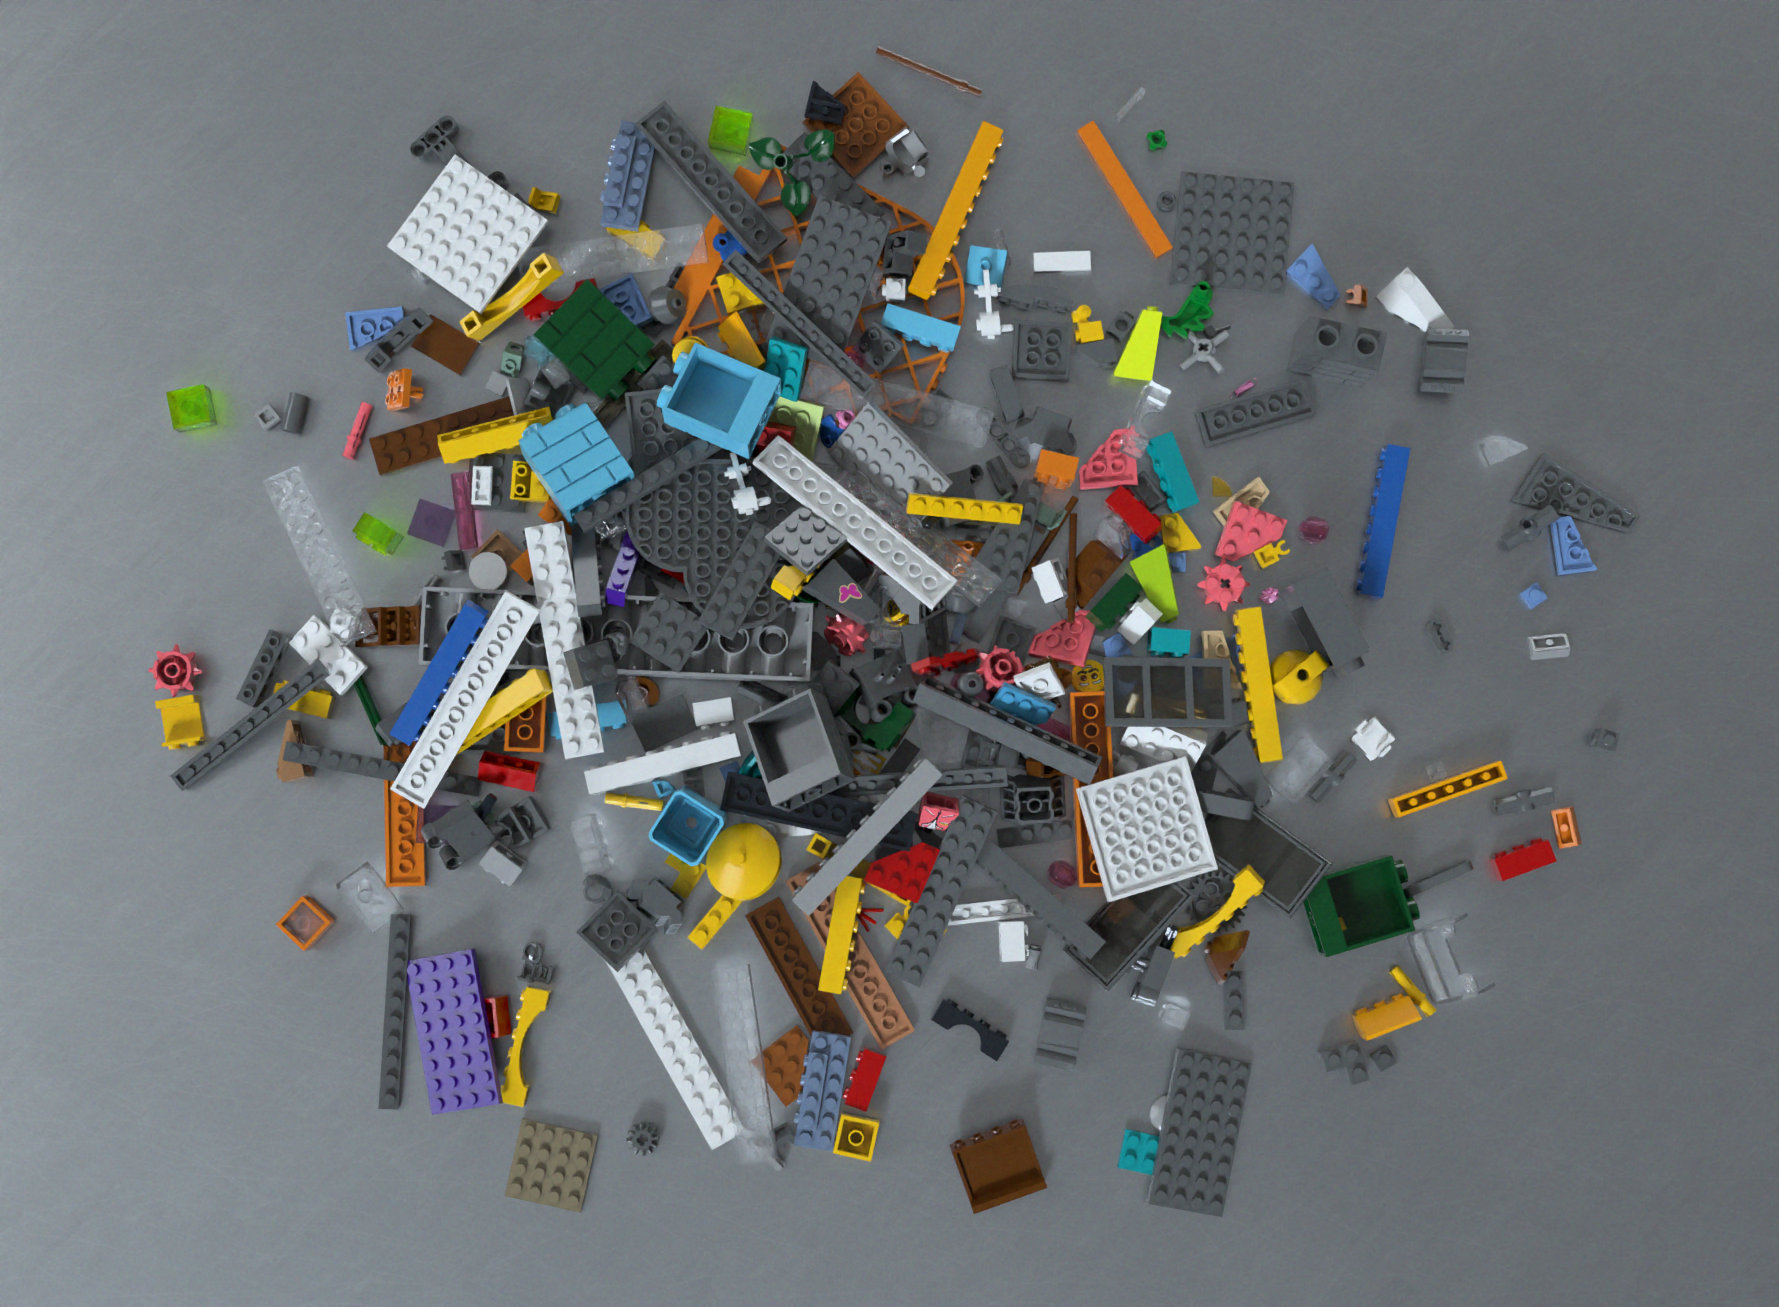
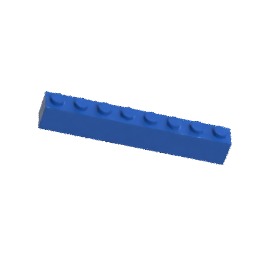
(1383, 521)
(439, 672)

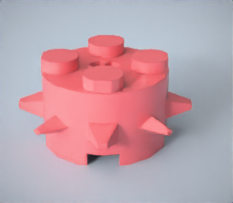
(1234, 582)
(845, 634)
(172, 660)
(998, 668)

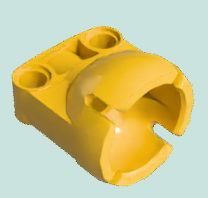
(1284, 676)

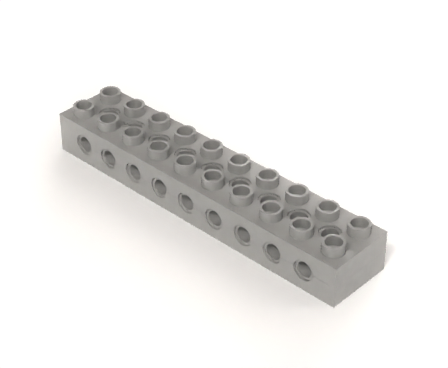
(708, 661)

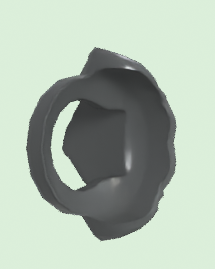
(621, 641)
(607, 891)

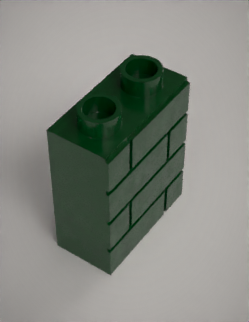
(596, 342)
(1367, 899)

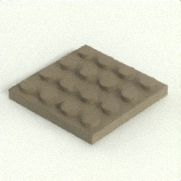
(551, 1165)

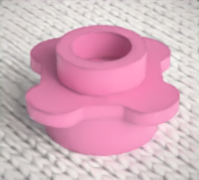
(845, 414)
(1269, 595)

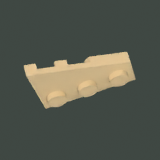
(1252, 495)
(1215, 647)

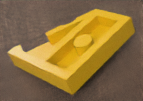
(1177, 534)

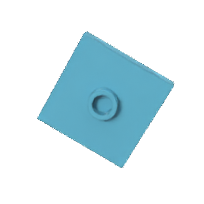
(985, 259)

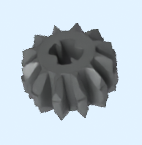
(648, 1143)

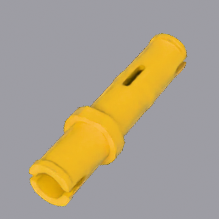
(633, 801)
(1411, 989)

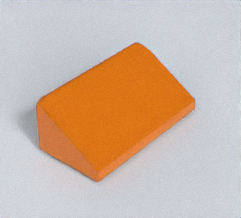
(1566, 827)

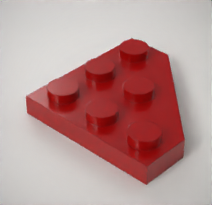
(934, 665)
(904, 871)

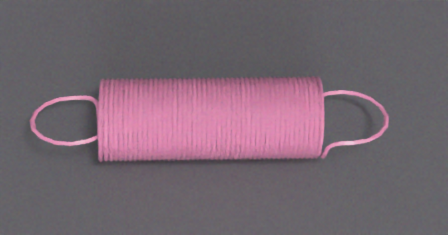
(1242, 389)

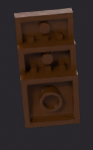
(393, 627)

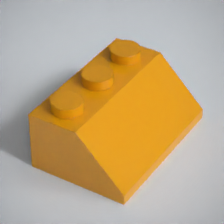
(740, 342)
(1385, 1016)

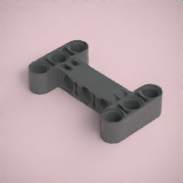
(444, 148)

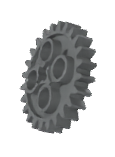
(1223, 886)

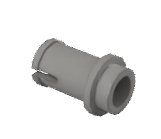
(1033, 958)

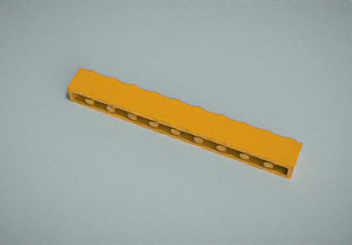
(954, 212)

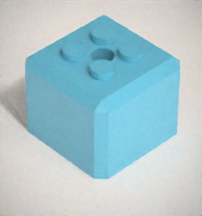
(677, 837)

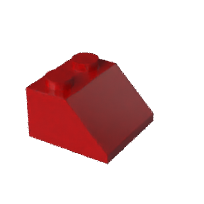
(770, 432)
(498, 1015)

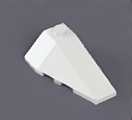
(1413, 302)

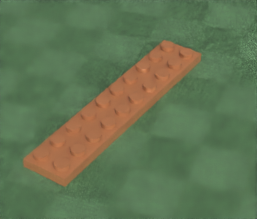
(865, 979)

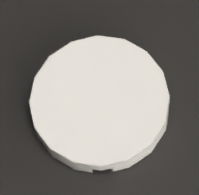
(488, 571)

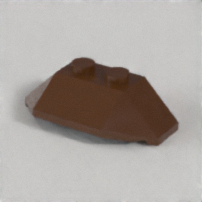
(1093, 569)

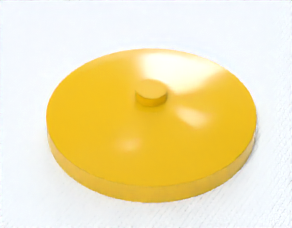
(744, 861)

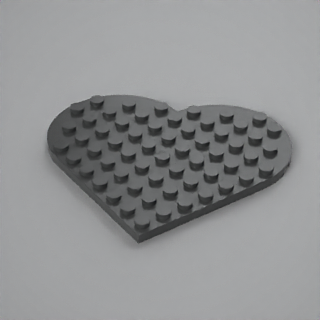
(698, 532)

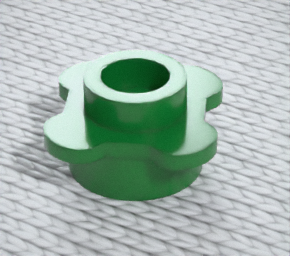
(1160, 134)

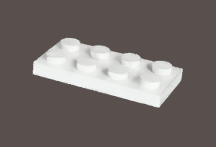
(317, 642)

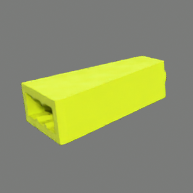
(1140, 349)

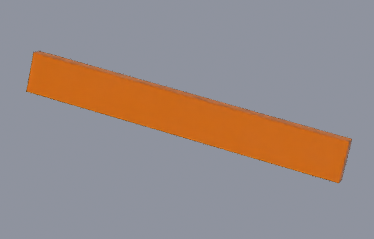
(1124, 189)

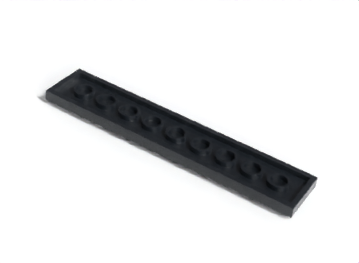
(825, 814)

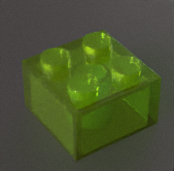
(730, 130)
(191, 408)
(372, 531)

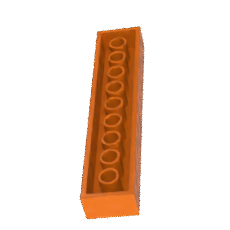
(1090, 733)

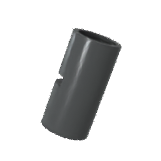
(294, 413)

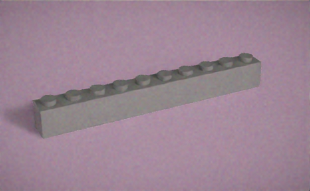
(867, 836)

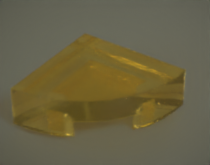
(1220, 488)

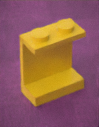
(181, 721)

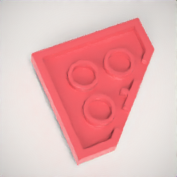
(1109, 466)
(1248, 531)
(1065, 641)

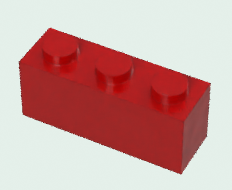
(1134, 513)
(509, 771)
(1522, 859)
(864, 1079)

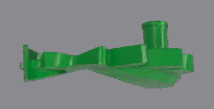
(1192, 311)

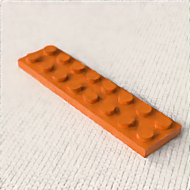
(403, 855)

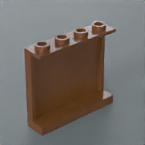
(998, 1165)

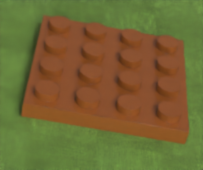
(864, 128)

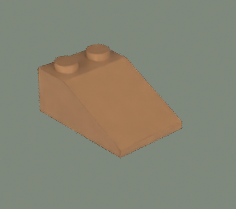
(287, 770)

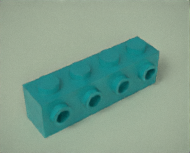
(1172, 472)

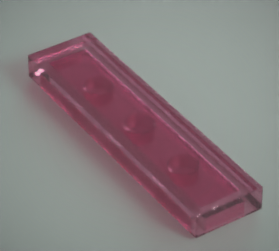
(464, 510)

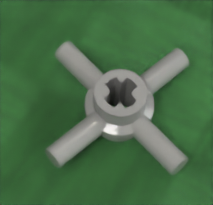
(1204, 356)

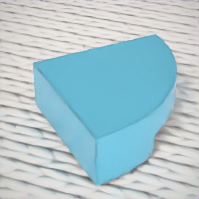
(663, 788)

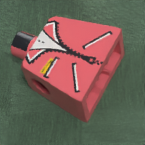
(937, 811)

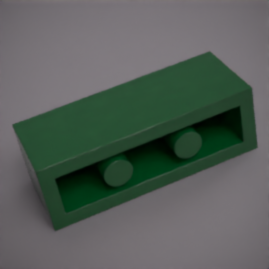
(1114, 603)

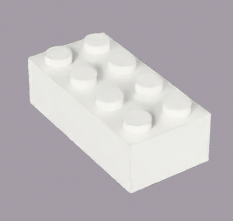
(1166, 742)

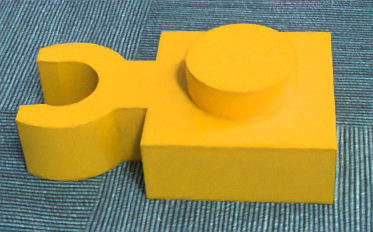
(1268, 554)
(897, 922)

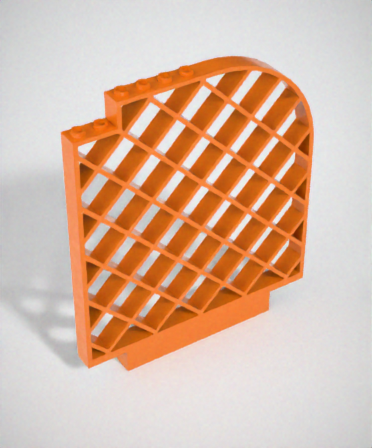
(699, 279)

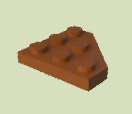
(785, 1064)

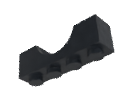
(949, 1015)

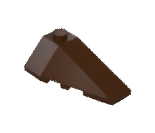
(1224, 952)

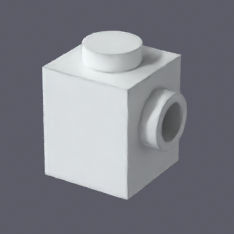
(894, 290)

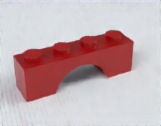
(541, 306)

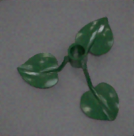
(768, 155)

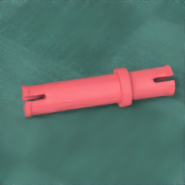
(354, 438)

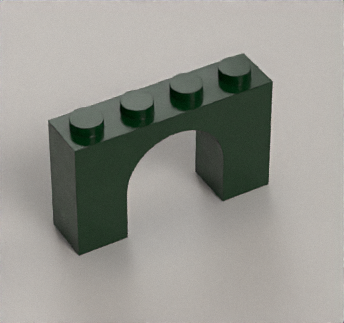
(884, 733)

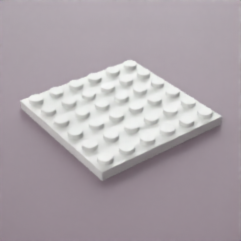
(467, 234)
(1146, 828)

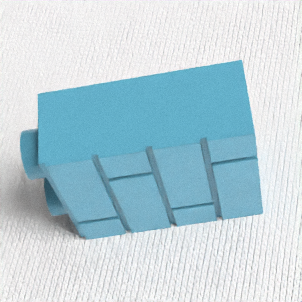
(719, 399)
(574, 459)

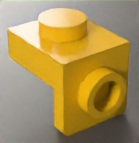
(544, 200)

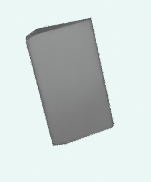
(518, 391)
(1549, 646)

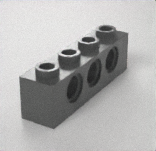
(264, 668)

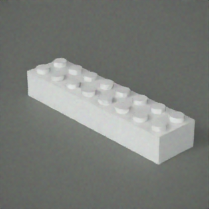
(663, 764)

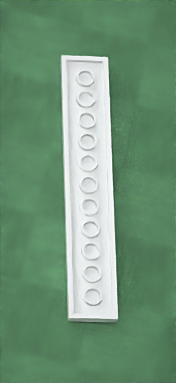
(856, 521)
(561, 633)
(465, 699)
(677, 1048)

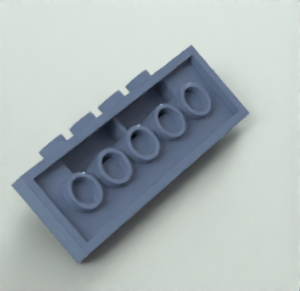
(627, 179)
(821, 1090)

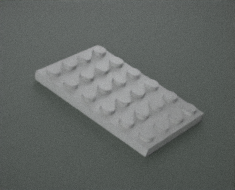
(887, 456)

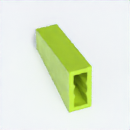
(1156, 578)

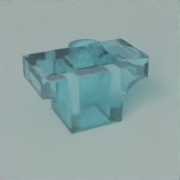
(537, 351)

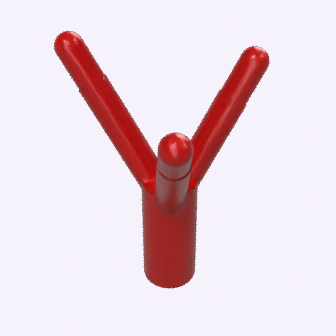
(862, 915)

